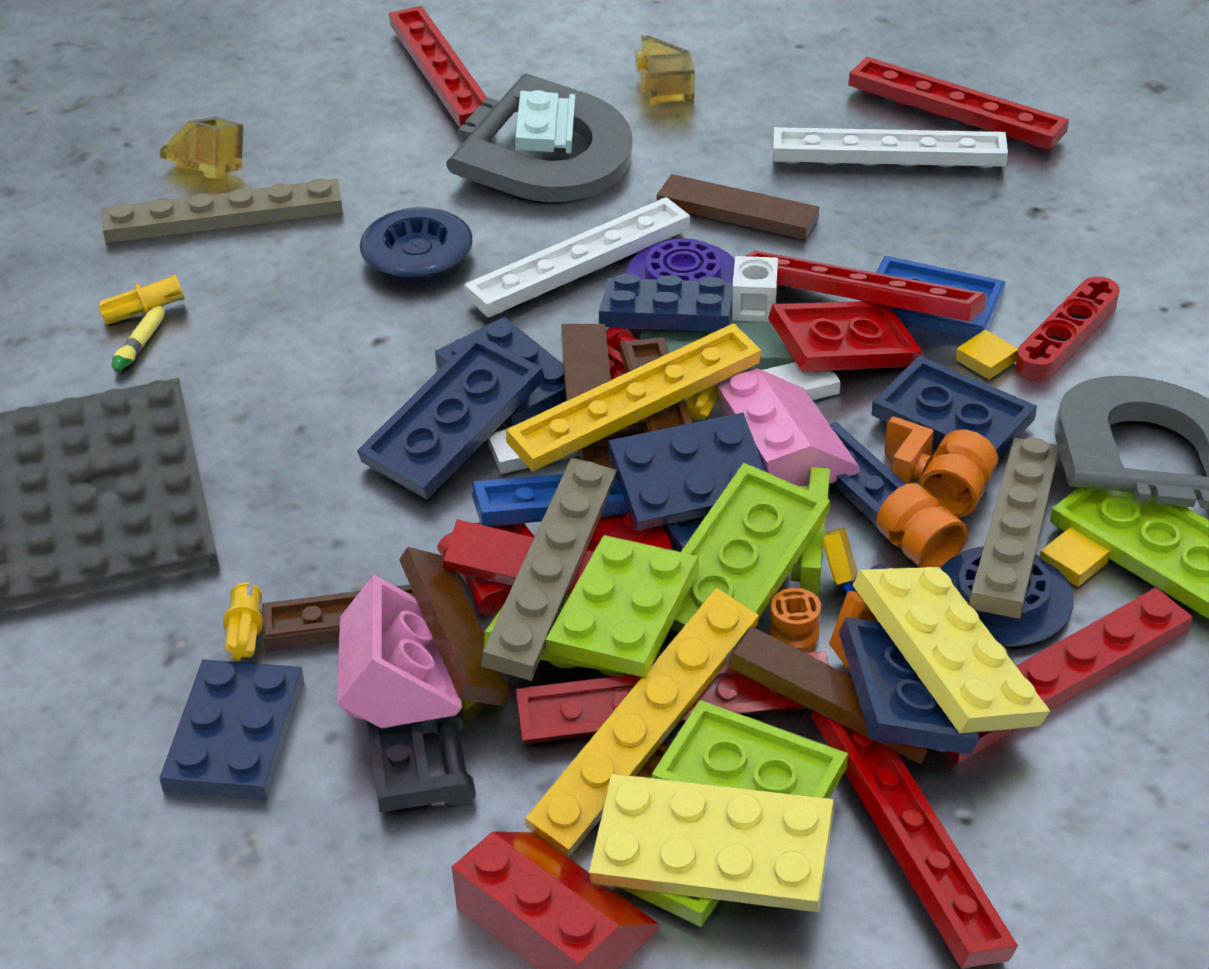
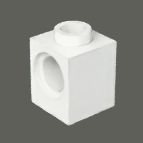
(754, 288)

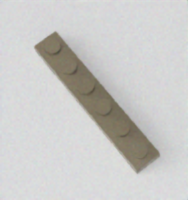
(221, 210)
(1015, 528)
(548, 570)

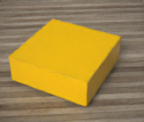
(987, 354)
(839, 555)
(1075, 556)

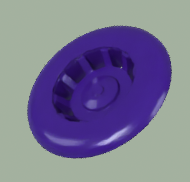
(683, 258)

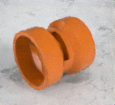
(796, 618)

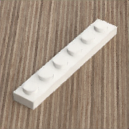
(890, 147)
(576, 257)

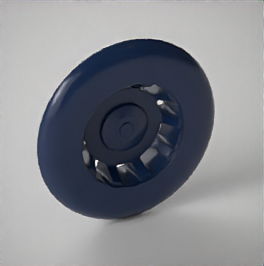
(416, 242)
(1045, 607)

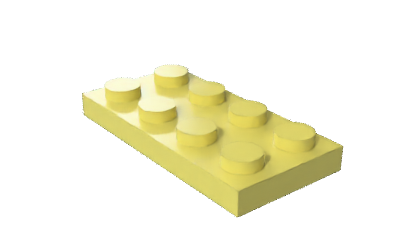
(951, 649)
(713, 842)

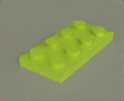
(1149, 539)
(751, 540)

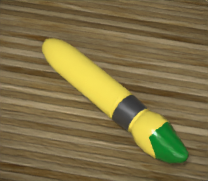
(126, 355)

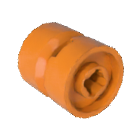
(960, 471)
(921, 528)

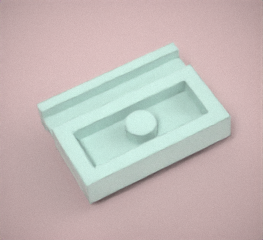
(544, 121)

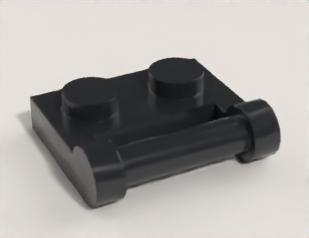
(403, 769)

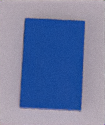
(908, 269)

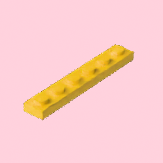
(632, 397)
(641, 721)

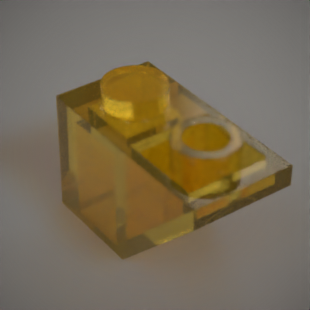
(665, 72)
(208, 146)

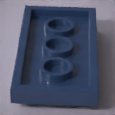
(451, 416)

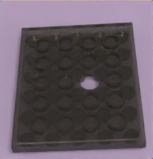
(77, 542)

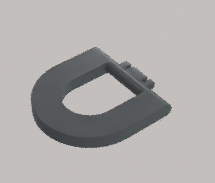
(540, 179)
(1090, 449)

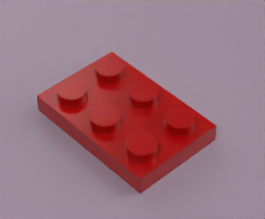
(843, 335)

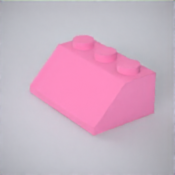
(785, 426)
(390, 660)

